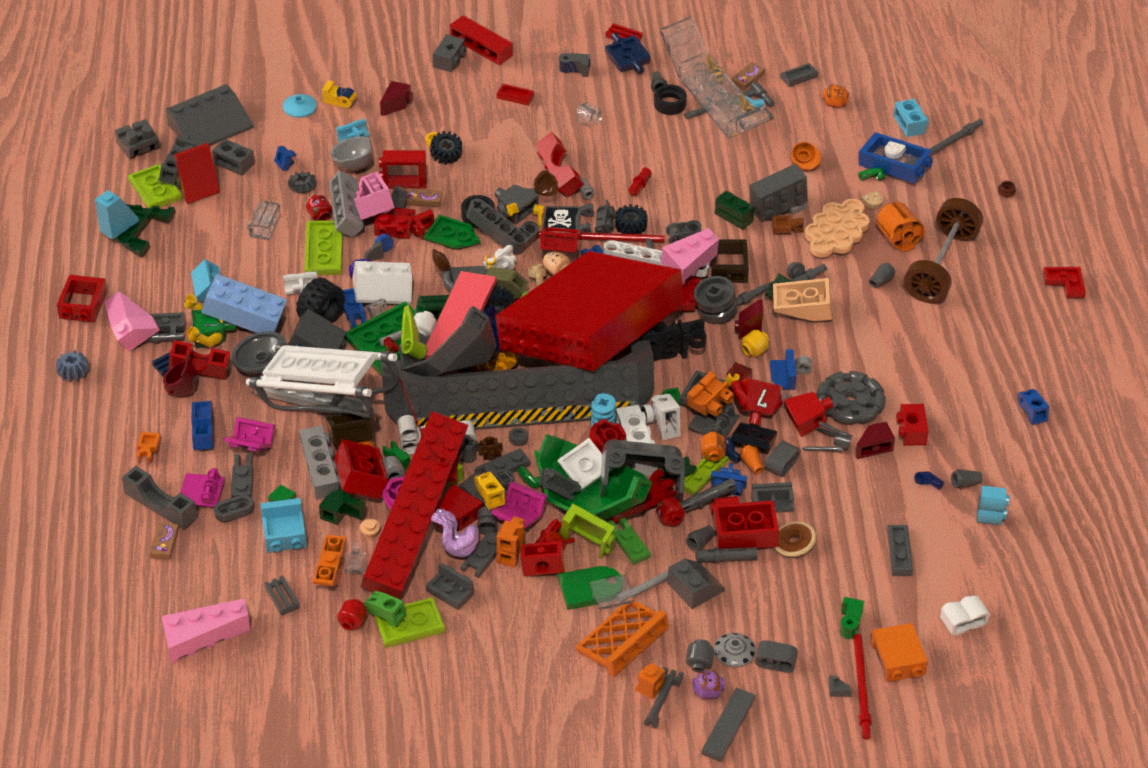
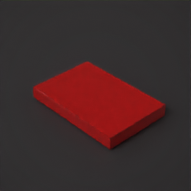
(197, 173)

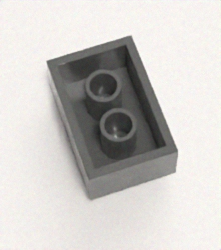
(778, 192)

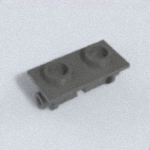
(605, 218)
(555, 482)

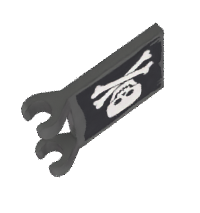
(568, 217)

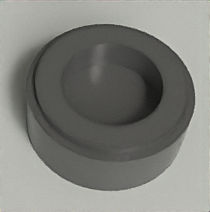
(518, 436)

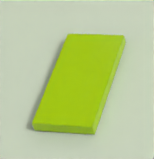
(323, 248)

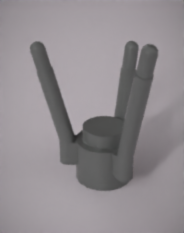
(841, 439)

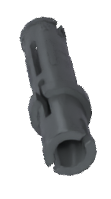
(708, 495)
(731, 554)

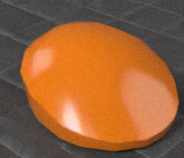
(805, 156)

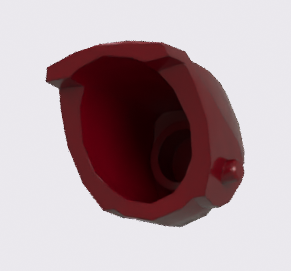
(180, 379)

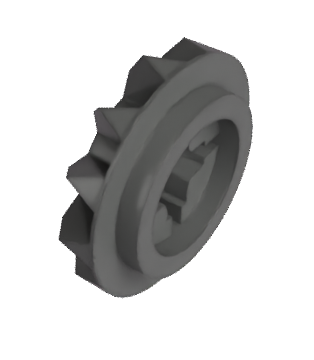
(299, 186)

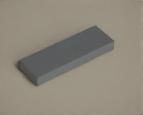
(899, 550)

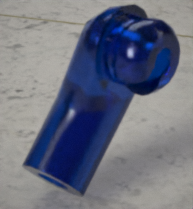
(927, 478)

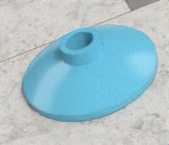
(299, 105)

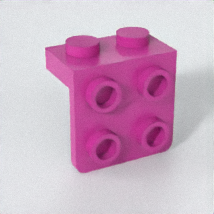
(252, 433)
(522, 503)

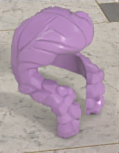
(456, 544)

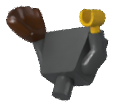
(519, 202)
(451, 274)

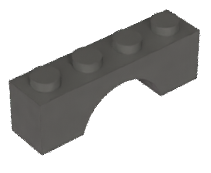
(143, 489)

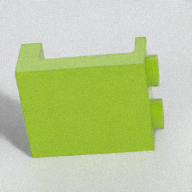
(589, 527)

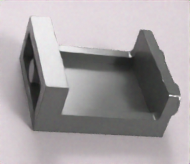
(317, 332)

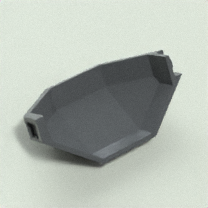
(466, 347)

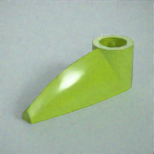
(410, 337)

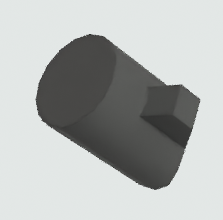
(468, 450)

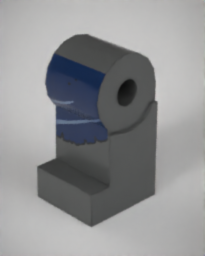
(575, 63)

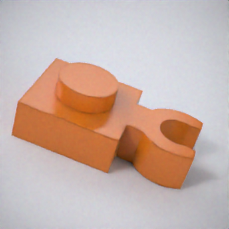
(147, 444)

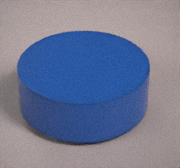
(386, 240)

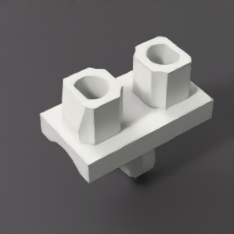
(504, 258)
(296, 282)

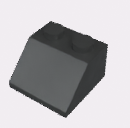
(693, 582)

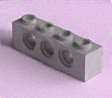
(343, 193)
(318, 461)

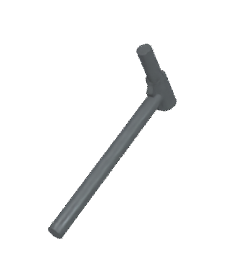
(755, 90)

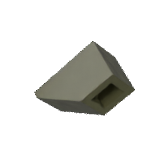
(509, 279)

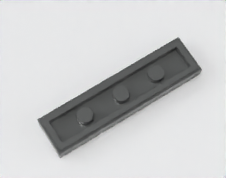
(728, 724)

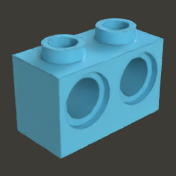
(910, 117)

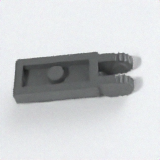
(242, 477)

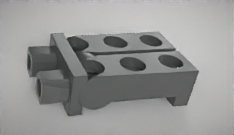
(169, 168)

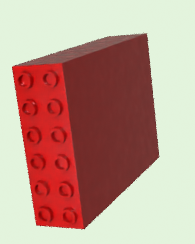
(590, 310)

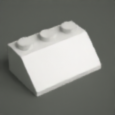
(383, 281)

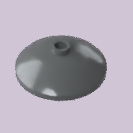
(256, 351)

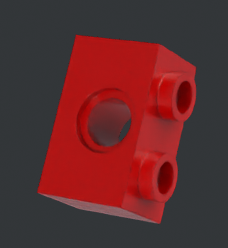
(913, 424)
(542, 558)

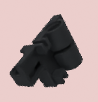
(669, 340)

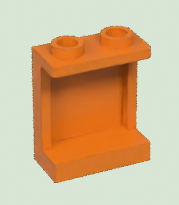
(900, 651)

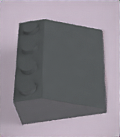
(209, 116)

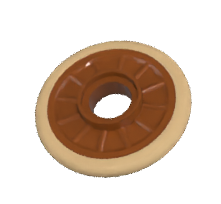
(806, 540)

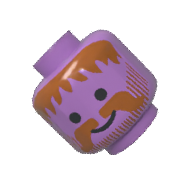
(708, 684)

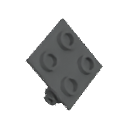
(721, 424)

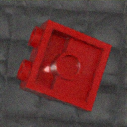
(395, 223)

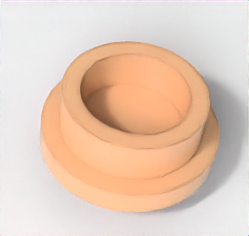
(370, 528)

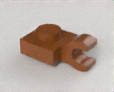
(784, 224)

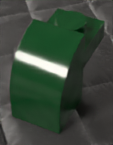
(339, 504)

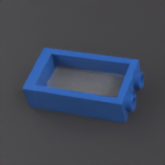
(907, 167)

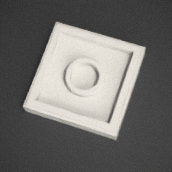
(583, 464)

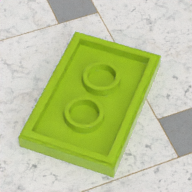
(151, 189)
(420, 622)

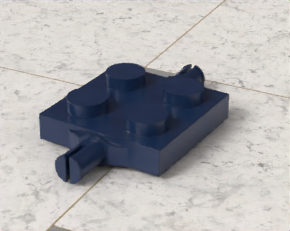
(627, 53)

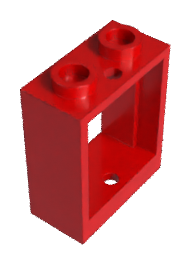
(404, 157)
(555, 239)
(82, 285)

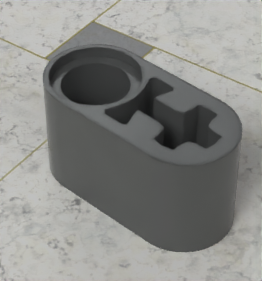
(782, 458)
(776, 656)

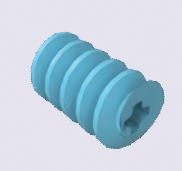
(603, 408)

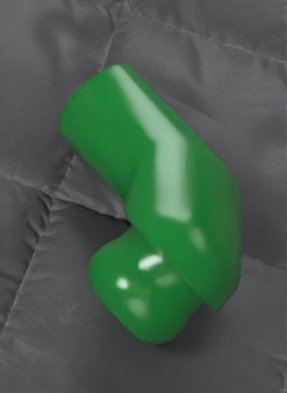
(878, 172)
(525, 474)

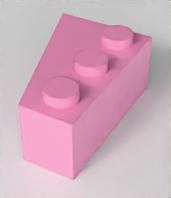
(373, 196)
(691, 253)

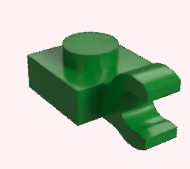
(397, 452)

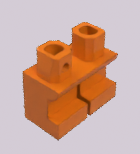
(708, 394)
(509, 541)

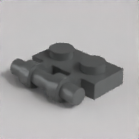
(168, 323)

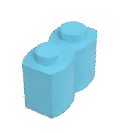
(992, 505)

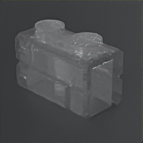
(264, 220)

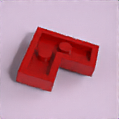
(1069, 277)

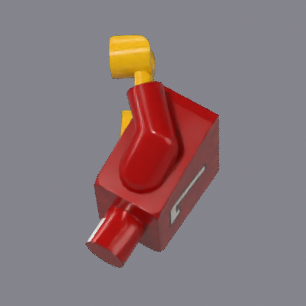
(755, 397)

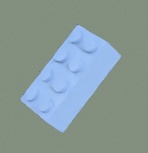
(243, 305)

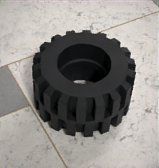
(322, 298)

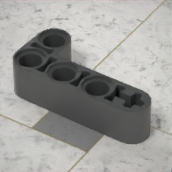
(500, 228)

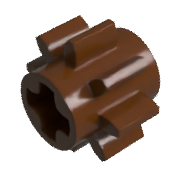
(490, 448)

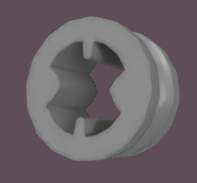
(803, 360)

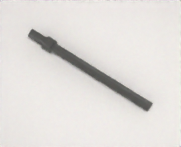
(967, 130)

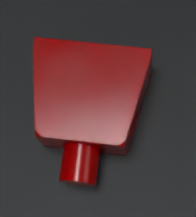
(807, 411)
(461, 505)

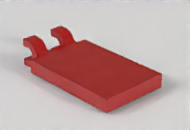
(658, 490)

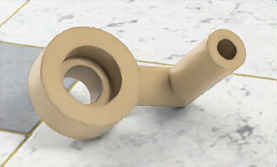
(538, 272)

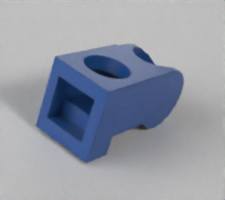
(1034, 406)

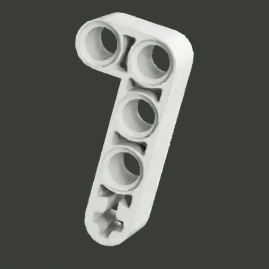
(410, 434)

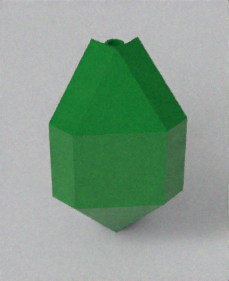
(624, 488)

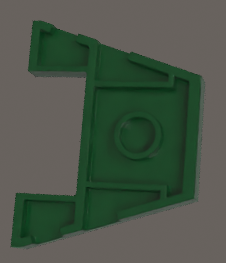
(128, 237)

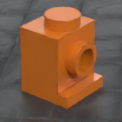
(650, 680)

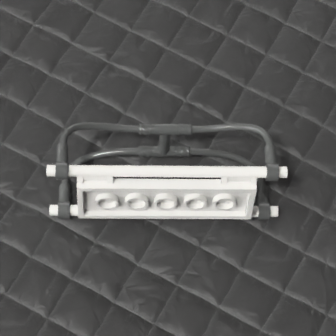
(322, 366)

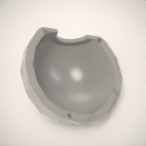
(353, 153)

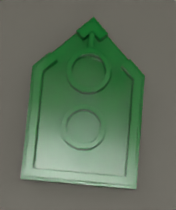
(451, 233)

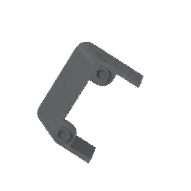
(618, 452)

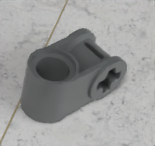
(683, 230)

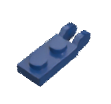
(352, 309)

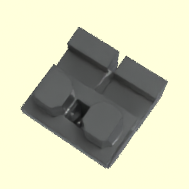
(137, 138)

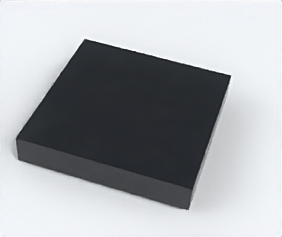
(754, 435)

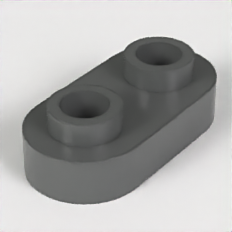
(233, 508)

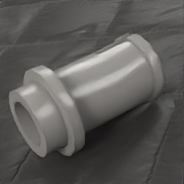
(586, 190)

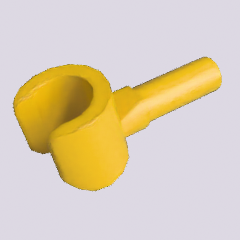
(539, 210)

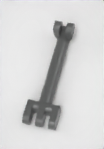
(670, 680)

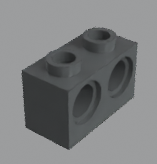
(233, 157)

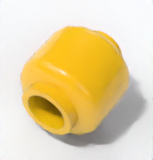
(755, 343)

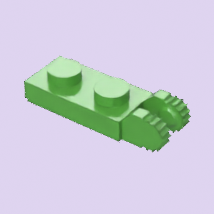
(630, 542)

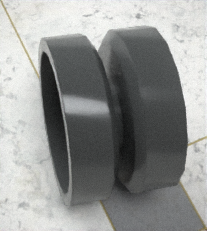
(716, 299)

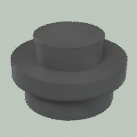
(795, 269)

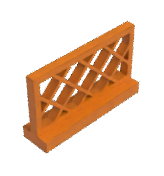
(634, 643)

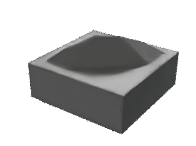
(399, 196)

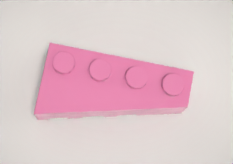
(204, 627)

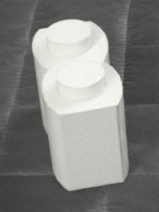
(964, 615)

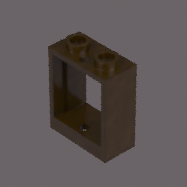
(738, 273)
(343, 425)

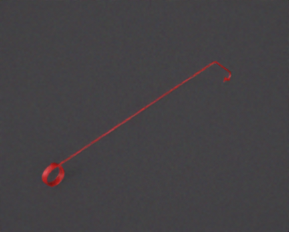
(394, 349)

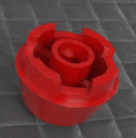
(604, 431)

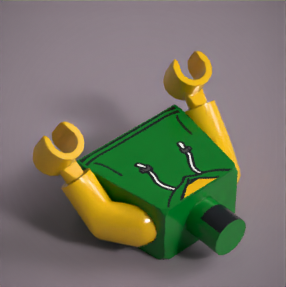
(205, 329)

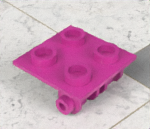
(203, 488)

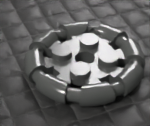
(852, 410)

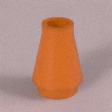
(751, 457)

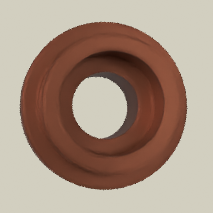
(1007, 188)

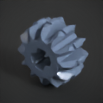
(72, 366)

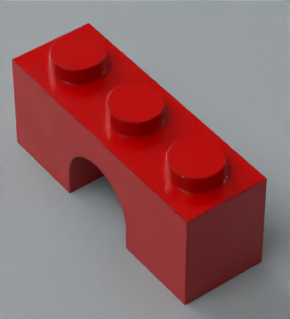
(212, 364)

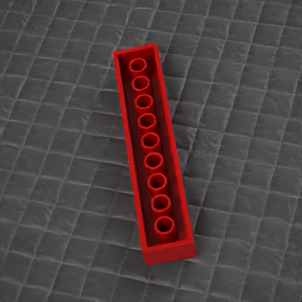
(414, 506)

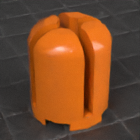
(900, 226)

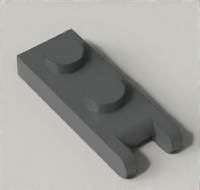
(510, 461)
(483, 554)

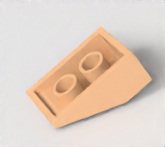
(804, 299)

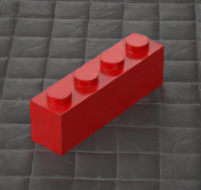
(482, 40)

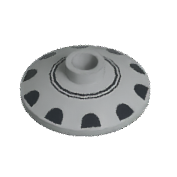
(734, 649)

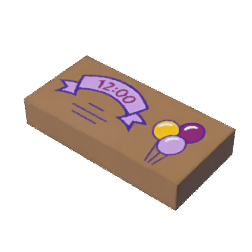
(748, 75)
(423, 197)
(164, 540)

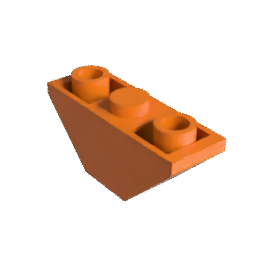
(331, 561)

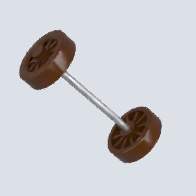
(928, 279)

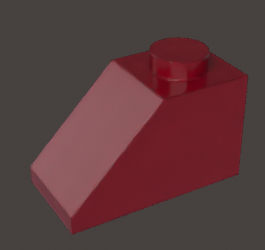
(395, 98)
(750, 319)
(875, 441)

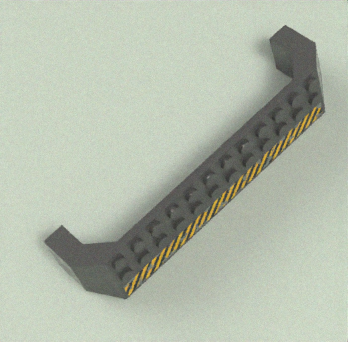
(522, 394)

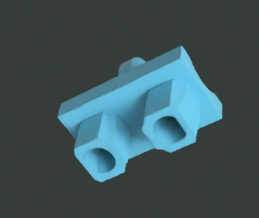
(354, 129)

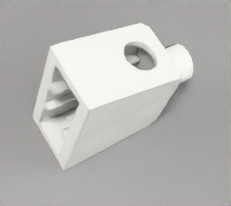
(666, 410)

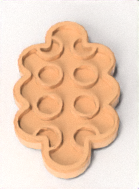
(837, 228)

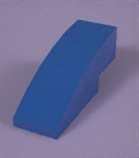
(202, 425)

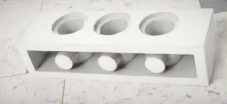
(634, 424)

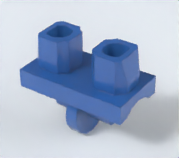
(727, 473)

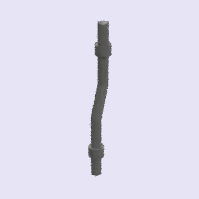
(808, 275)

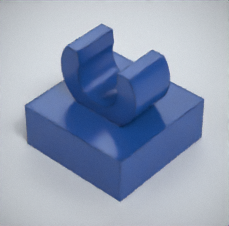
(284, 157)

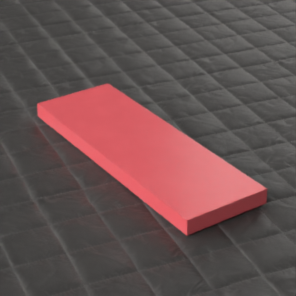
(468, 291)

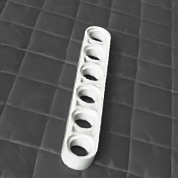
(639, 252)

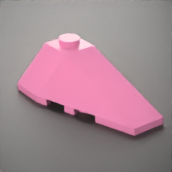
(129, 321)

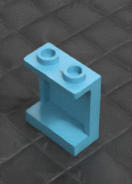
(283, 525)

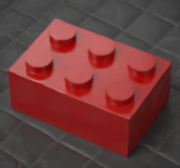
(360, 469)
(746, 525)

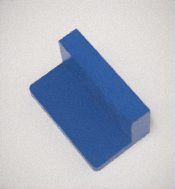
(784, 371)

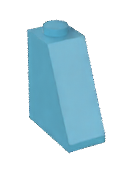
(113, 215)

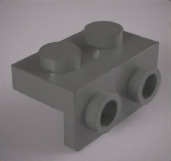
(450, 586)

